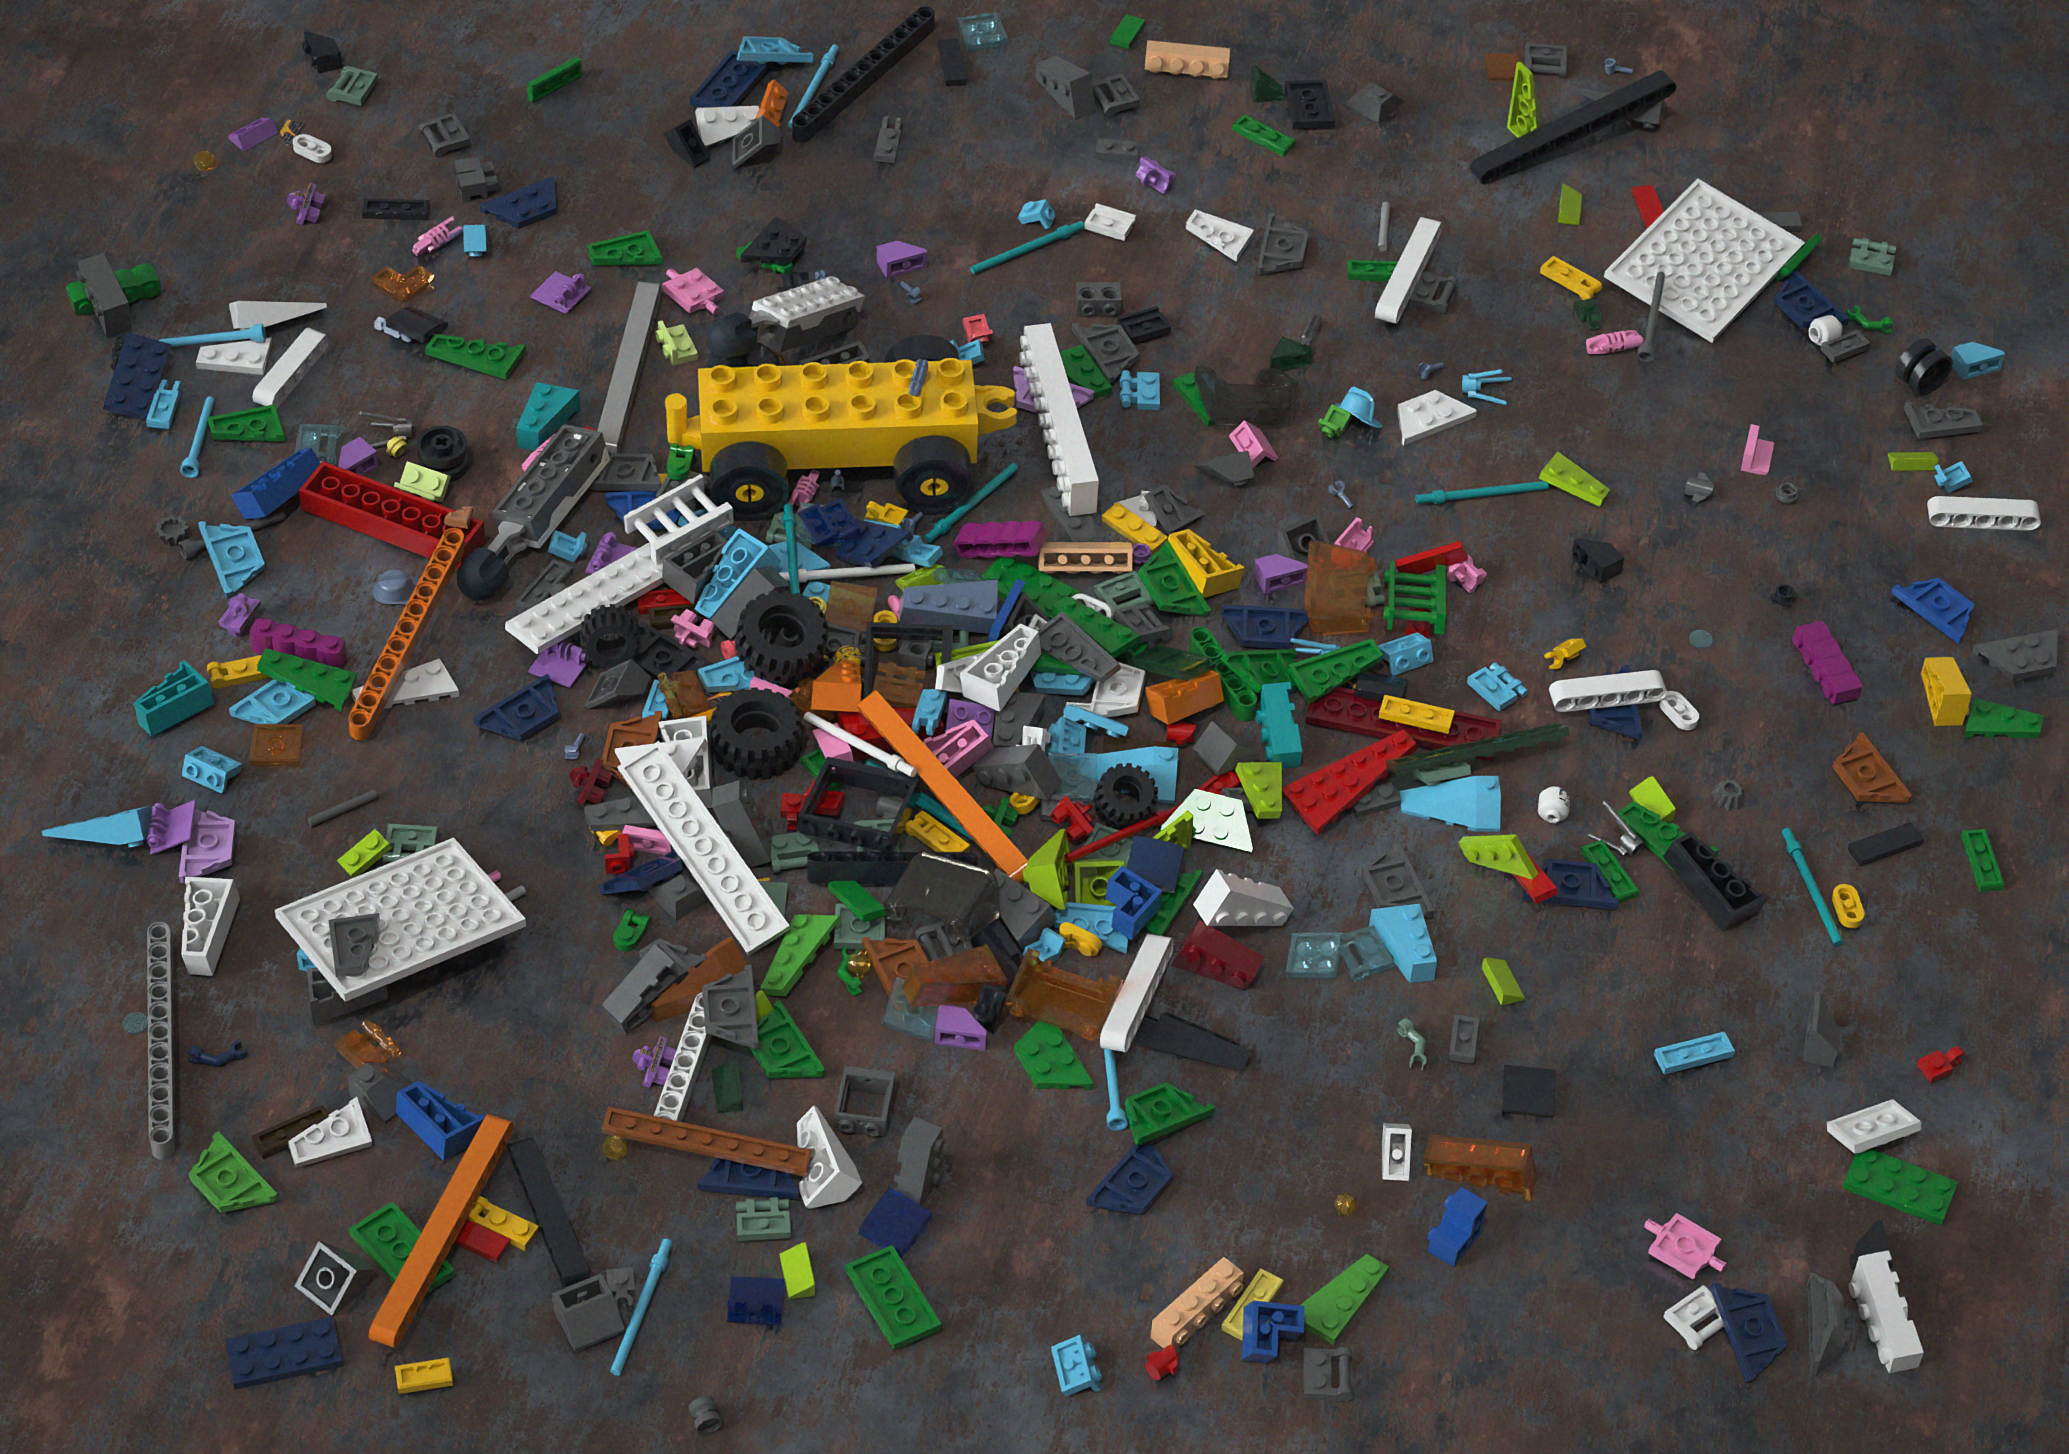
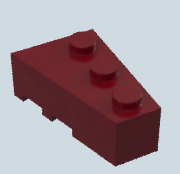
(1217, 957)

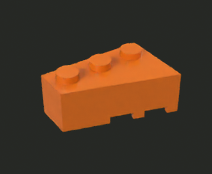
(838, 688)
(1182, 698)

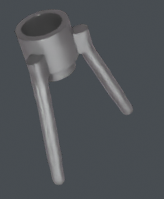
(400, 425)
(1629, 841)

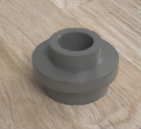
(1787, 493)

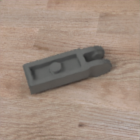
(888, 141)

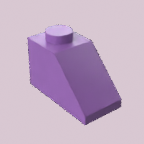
(900, 258)
(358, 457)
(1279, 573)
(959, 1029)

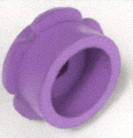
(1141, 554)

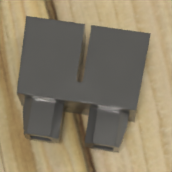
(474, 178)

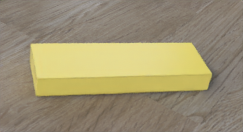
(1262, 1288)

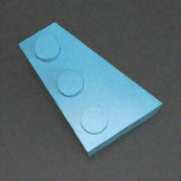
(1407, 940)

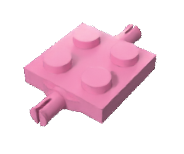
(693, 290)
(1684, 1246)

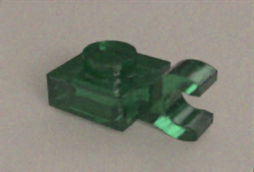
(1588, 311)

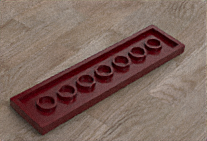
(1361, 715)

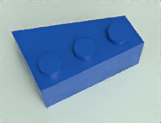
(436, 1120)

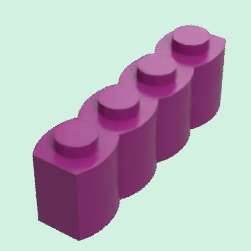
(1000, 539)
(297, 642)
(1827, 662)

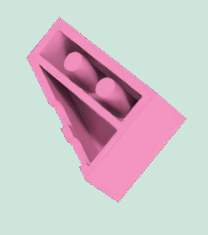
(960, 746)

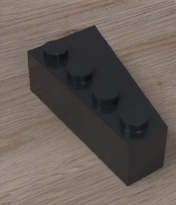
(1713, 882)

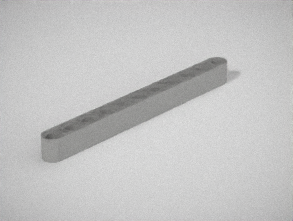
(629, 364)
(161, 1041)

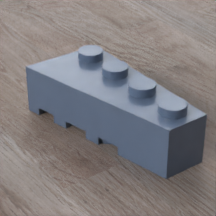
(962, 605)

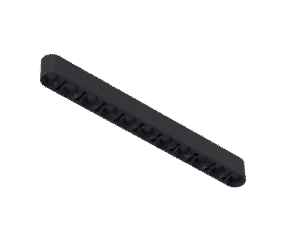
(863, 74)
(1573, 127)

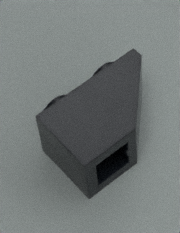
(322, 52)
(1598, 559)

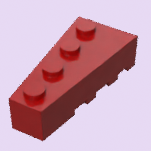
(859, 726)

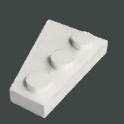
(722, 123)
(1221, 234)
(235, 357)

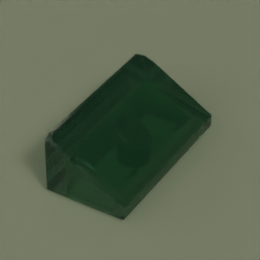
(727, 1087)

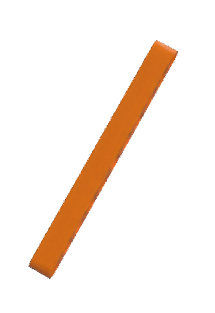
(431, 584)
(944, 786)
(441, 1231)

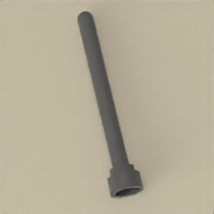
(1646, 351)
(190, 548)

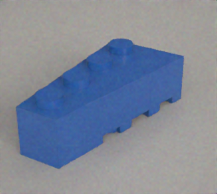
(276, 485)

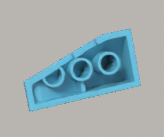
(739, 559)
(1158, 761)
(1463, 801)
(118, 829)

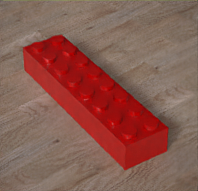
(382, 511)

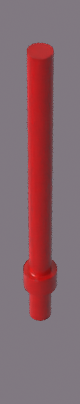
(1157, 819)

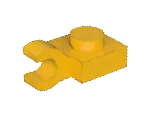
(888, 514)
(1567, 649)

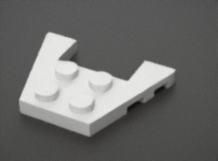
(1118, 694)

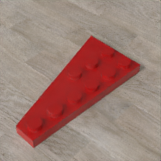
(1340, 785)

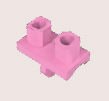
(1466, 574)
(690, 634)

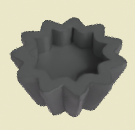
(172, 530)
(1728, 794)

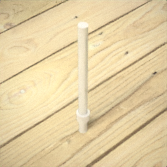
(850, 572)
(893, 761)

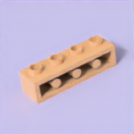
(1187, 59)
(1085, 557)
(1197, 1304)

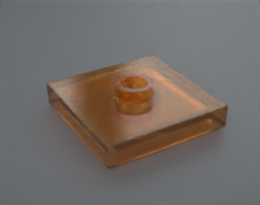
(850, 605)
(276, 745)

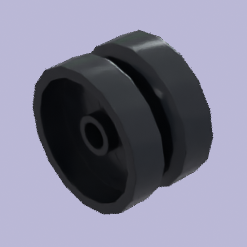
(1923, 366)
(444, 451)

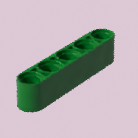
(1236, 693)

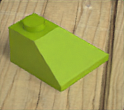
(1091, 880)

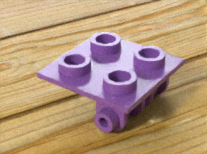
(561, 291)
(607, 553)
(561, 663)
(962, 712)
(170, 826)

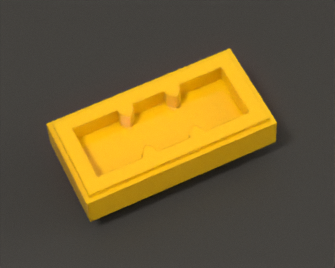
(423, 1375)

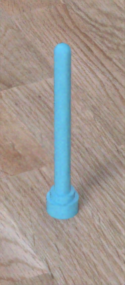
(255, 333)
(190, 466)
(1116, 1116)

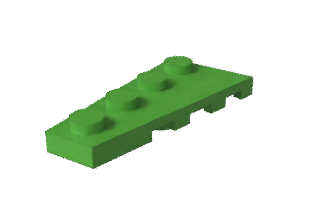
(797, 950)
(1339, 1301)

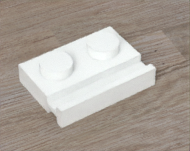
(1110, 222)

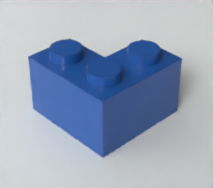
(1135, 901)
(1458, 1227)
(1265, 1324)

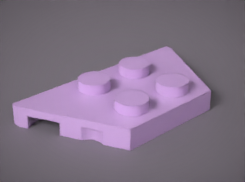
(1025, 401)
(209, 846)

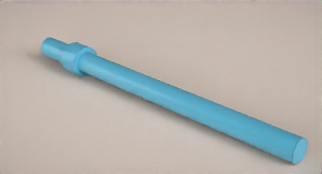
(826, 63)
(657, 1266)

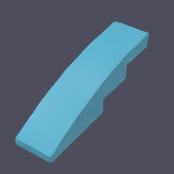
(915, 550)

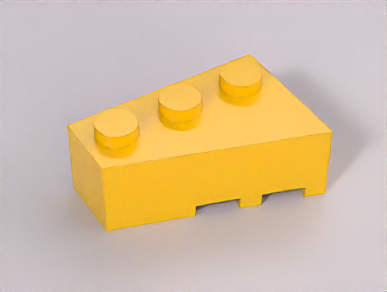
(1207, 568)
(1945, 691)

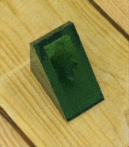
(1264, 87)
(1290, 355)

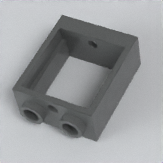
(857, 1079)

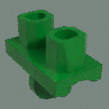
(1002, 813)

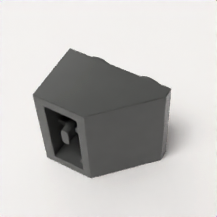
(587, 1312)

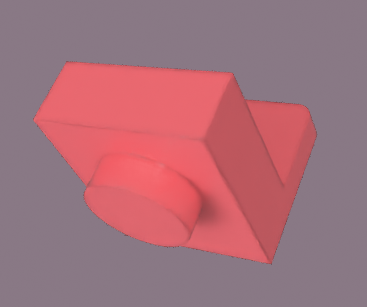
(977, 328)

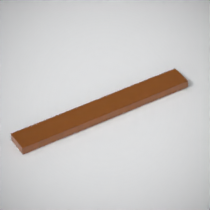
(706, 1141)

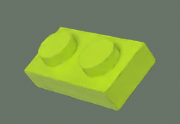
(364, 854)

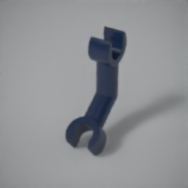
(198, 1055)

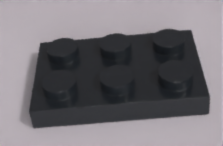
(1309, 104)

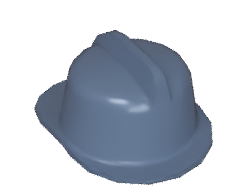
(394, 587)

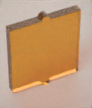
(1501, 66)

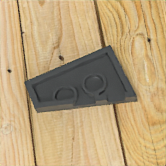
(1935, 422)
(352, 942)

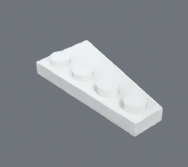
(419, 683)

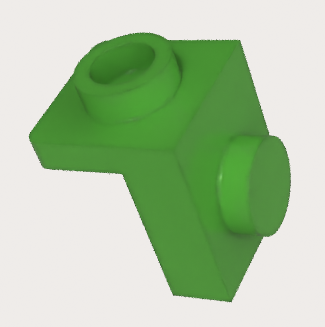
(1335, 422)

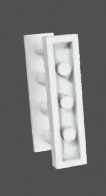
(661, 548)

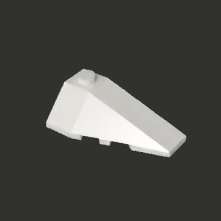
(247, 313)
(830, 1171)

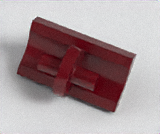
(591, 792)

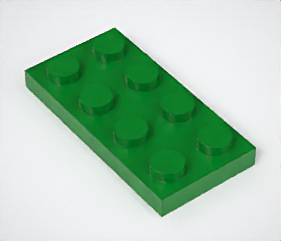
(1038, 586)
(1900, 1185)
(389, 1239)
(893, 1297)

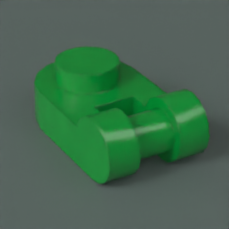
(678, 467)
(626, 937)

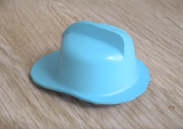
(1360, 405)

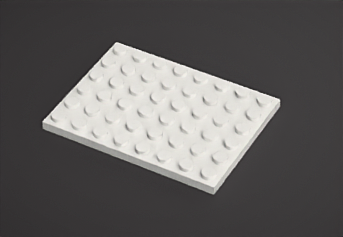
(1712, 259)
(428, 912)

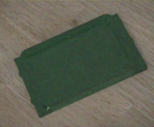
(1172, 662)

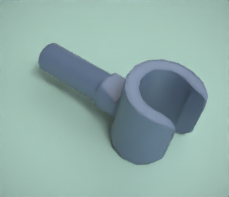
(1610, 67)
(912, 294)
(1425, 369)
(837, 480)
(1340, 493)
(909, 523)
(572, 751)

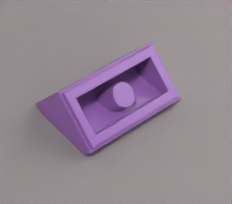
(253, 133)

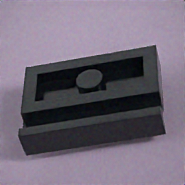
(1144, 324)

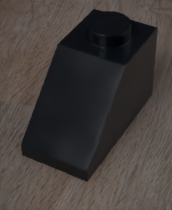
(687, 143)
(1872, 1242)

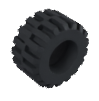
(610, 620)
(1130, 779)

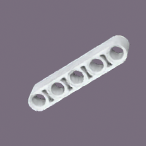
(291, 368)
(1983, 513)
(1608, 691)

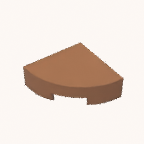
(460, 518)

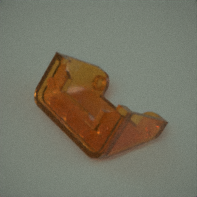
(1337, 589)
(1062, 997)

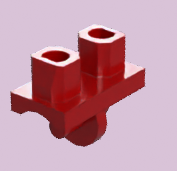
(1076, 816)

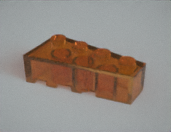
(953, 978)
(1482, 1163)

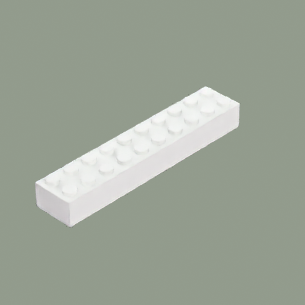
(1059, 420)

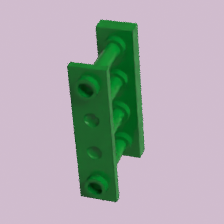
(1436, 593)

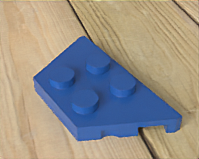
(627, 501)
(1938, 605)

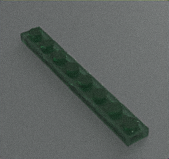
(1486, 747)

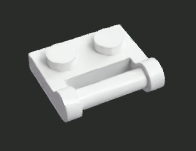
(1693, 1311)

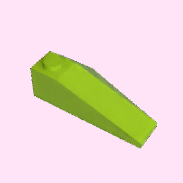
(1524, 107)
(1048, 871)

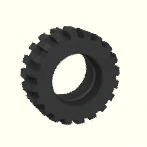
(786, 611)
(756, 756)

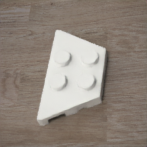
(1430, 415)
(681, 752)

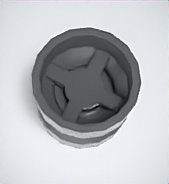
(705, 1413)

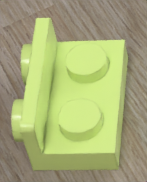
(676, 344)
(423, 482)

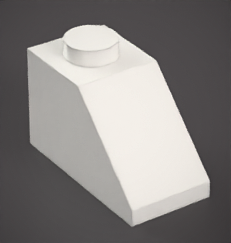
(1396, 1151)

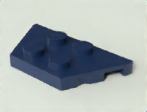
(525, 204)
(1805, 302)
(872, 545)
(1265, 625)
(522, 711)
(1619, 719)
(645, 875)
(1577, 884)
(747, 1179)
(1133, 1182)
(1750, 1327)

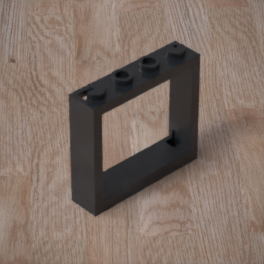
(904, 632)
(867, 778)

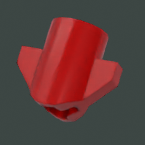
(1181, 732)
(1162, 1362)

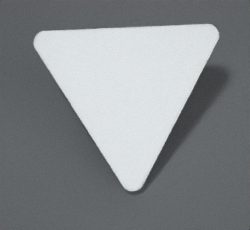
(1141, 508)

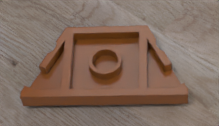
(626, 734)
(1868, 774)
(893, 958)

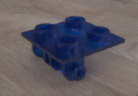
(755, 1300)

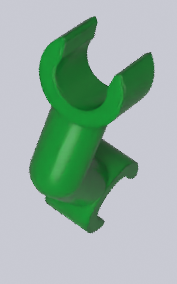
(1870, 325)
(851, 983)

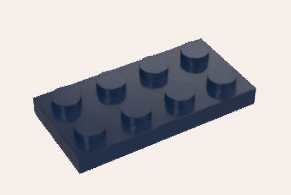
(728, 82)
(137, 376)
(283, 1353)

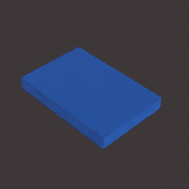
(998, 626)

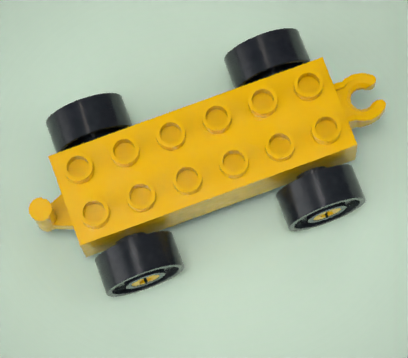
(777, 418)

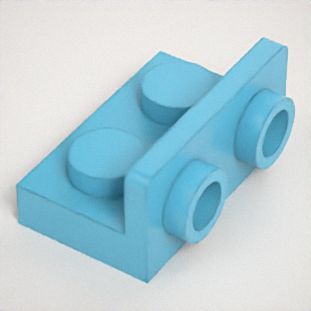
(1407, 653)
(1066, 737)
(210, 768)
(1076, 1365)

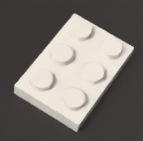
(1874, 1126)

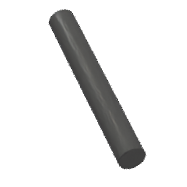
(342, 808)

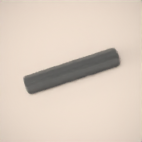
(1311, 330)

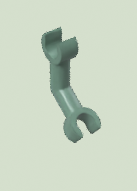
(1407, 1029)

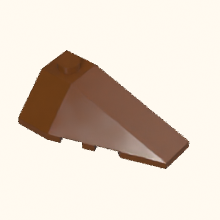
(679, 998)

